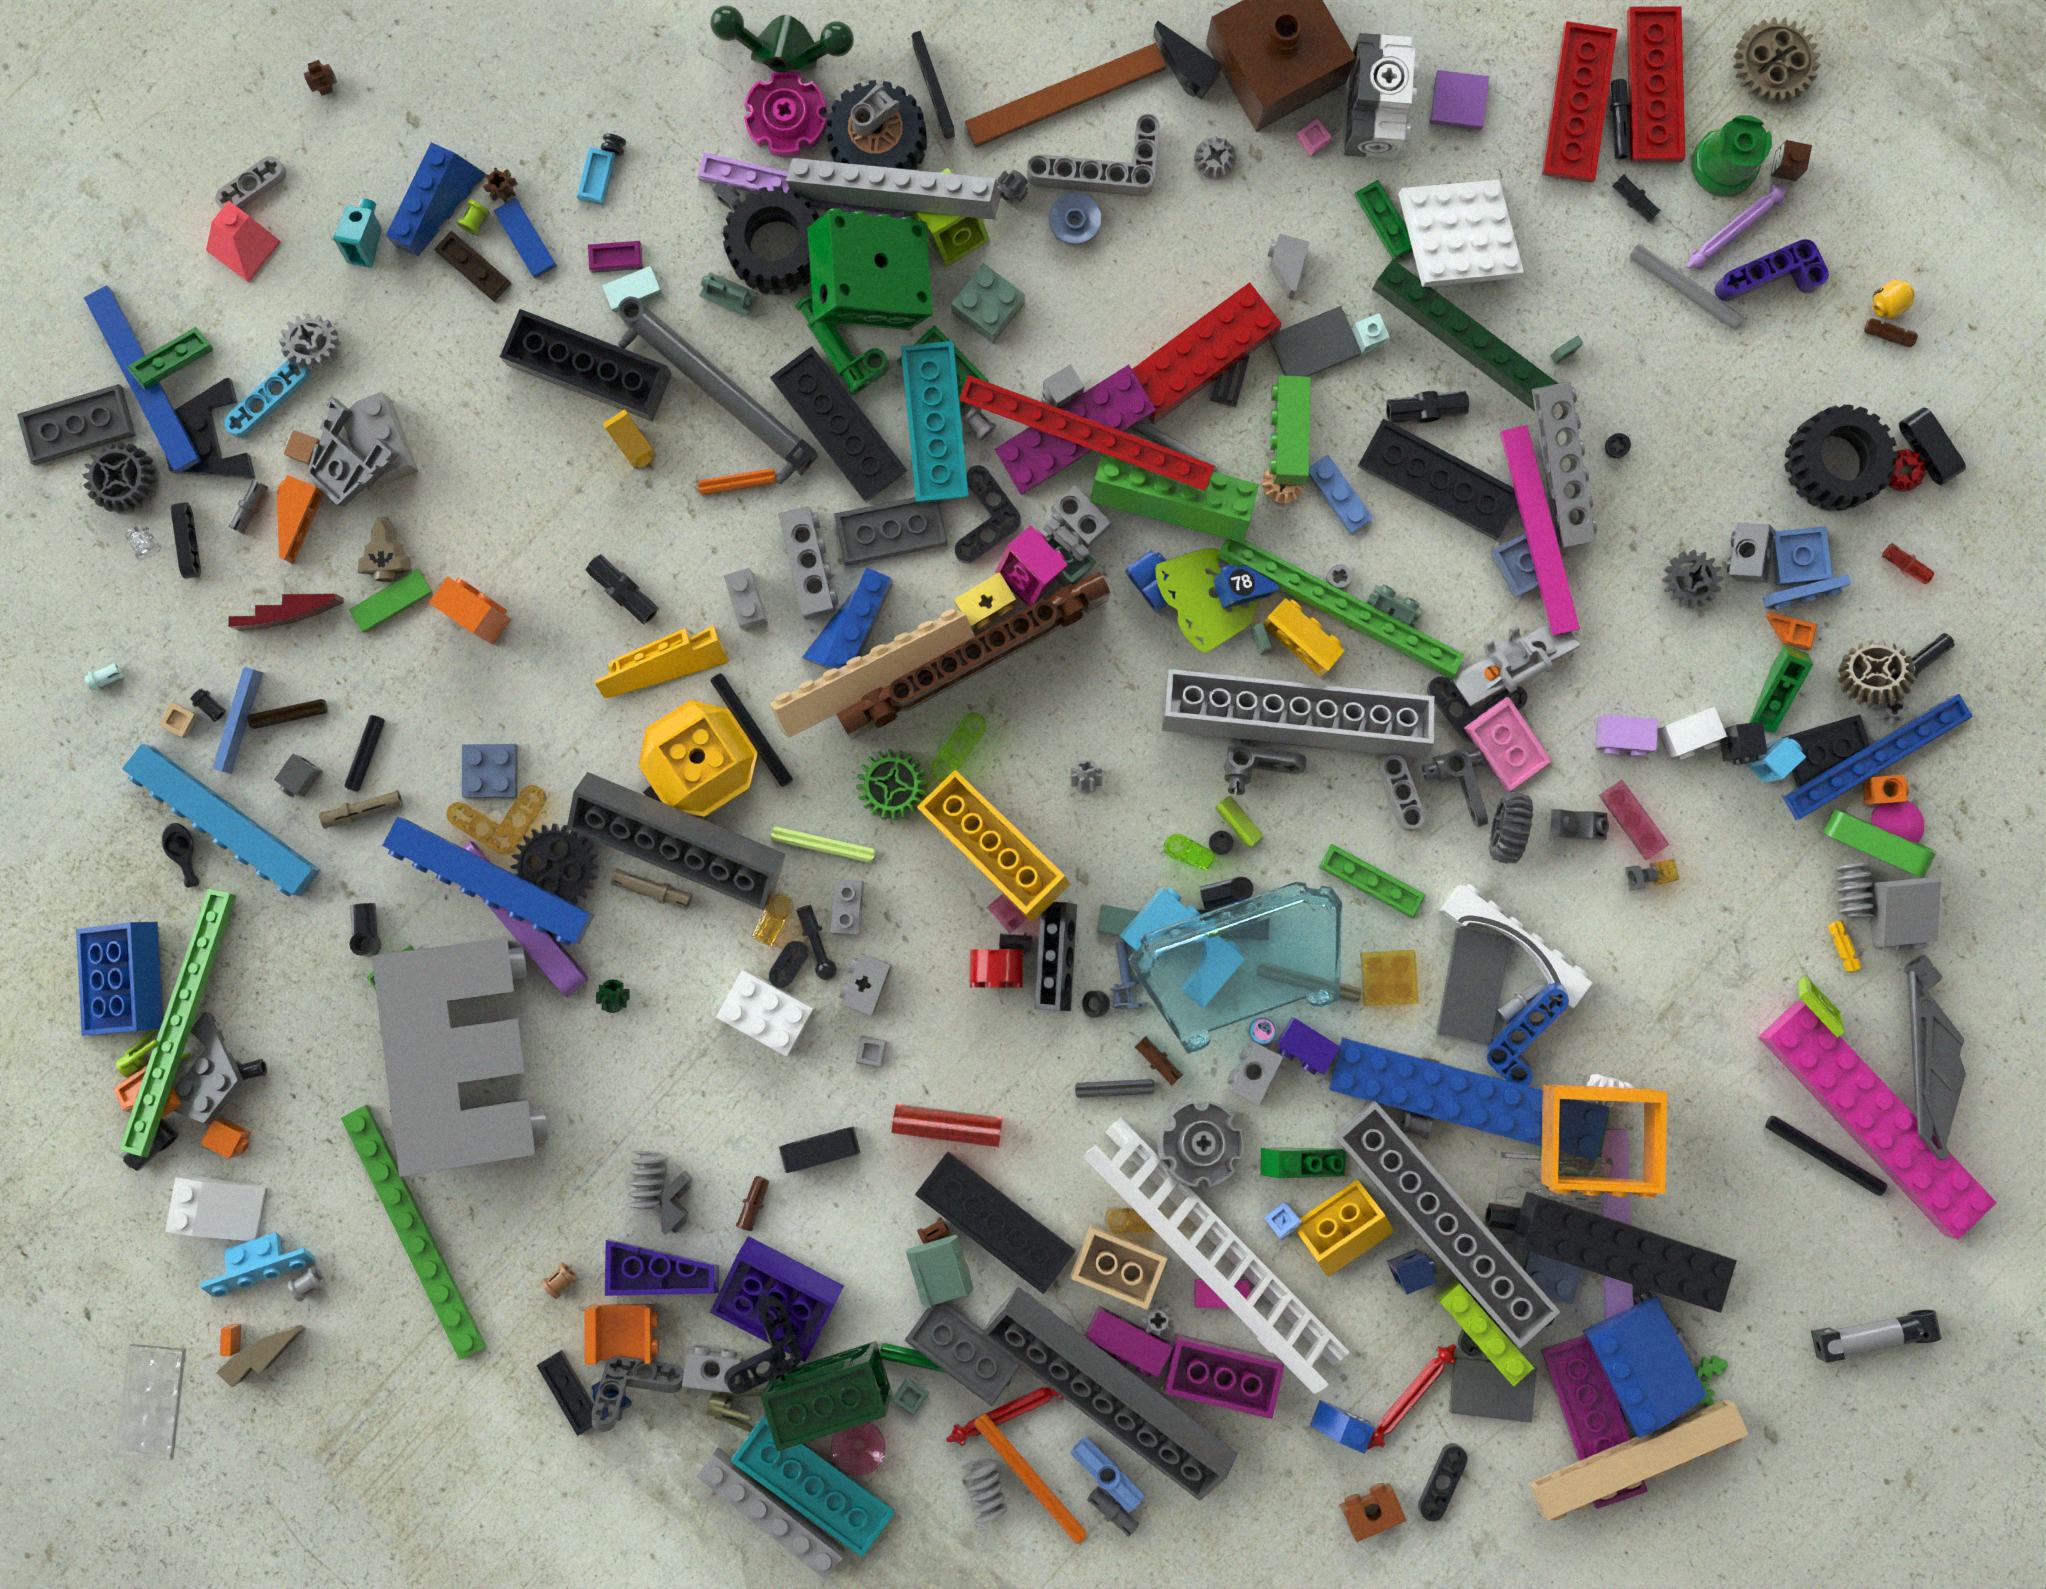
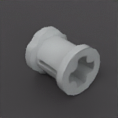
(979, 423)
(306, 1284)

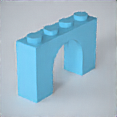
(1158, 913)

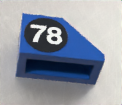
(1242, 586)
(1342, 1426)

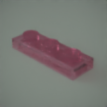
(1633, 819)

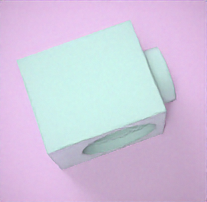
(1370, 334)

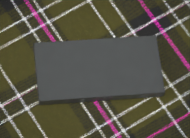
(76, 424)
(889, 530)
(1473, 985)
(962, 1351)

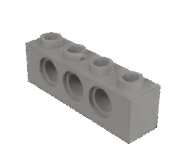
(792, 524)

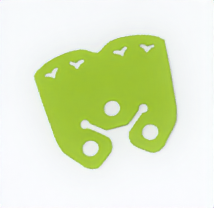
(1194, 603)

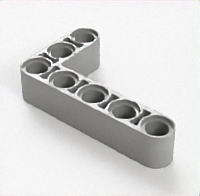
(1103, 169)

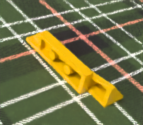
(662, 661)

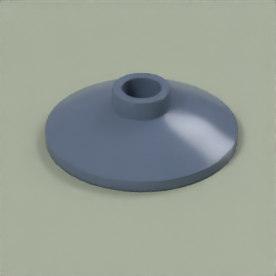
(1079, 207)

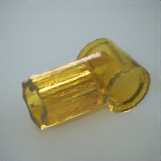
(772, 921)
(1132, 1223)

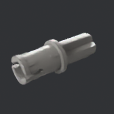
(1519, 1002)

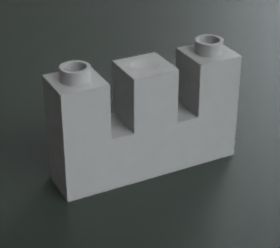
(430, 1058)

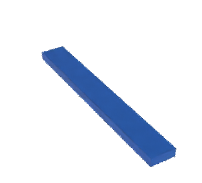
(153, 400)
(1877, 757)

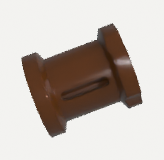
(934, 1232)

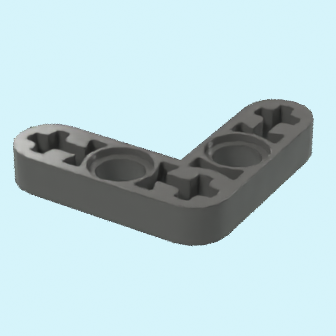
(621, 1380)

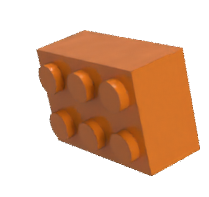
(471, 609)

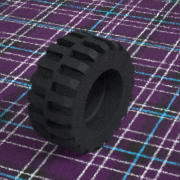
(748, 218)
(1868, 439)

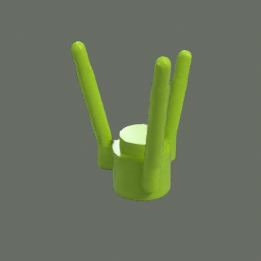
(135, 1060)

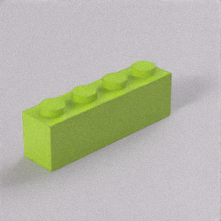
(1484, 1332)

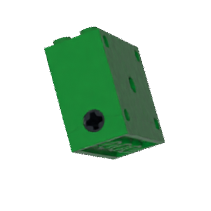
(869, 270)

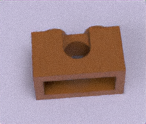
(1387, 1515)

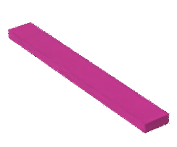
(1539, 530)

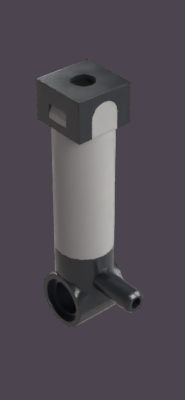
(1915, 1327)

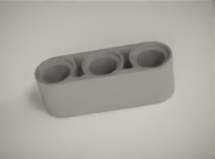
(1404, 779)

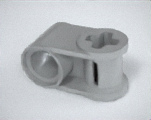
(877, 107)

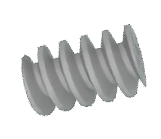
(1854, 889)
(647, 1180)
(987, 1490)

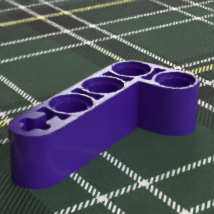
(1768, 273)

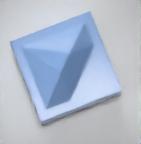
(1283, 1221)

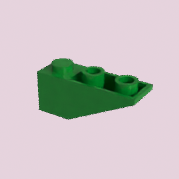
(1302, 1162)

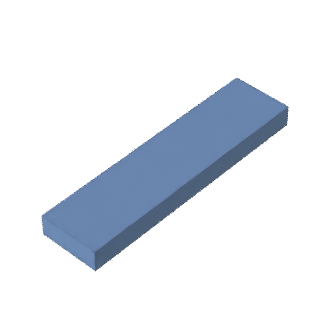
(237, 720)

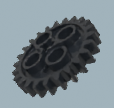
(543, 845)

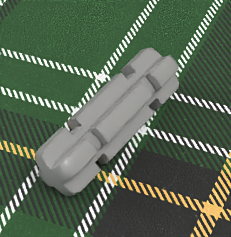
(1066, 539)

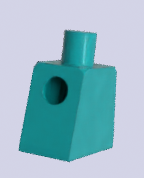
(358, 233)

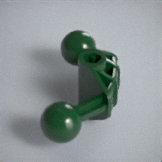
(784, 42)

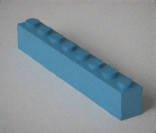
(221, 820)

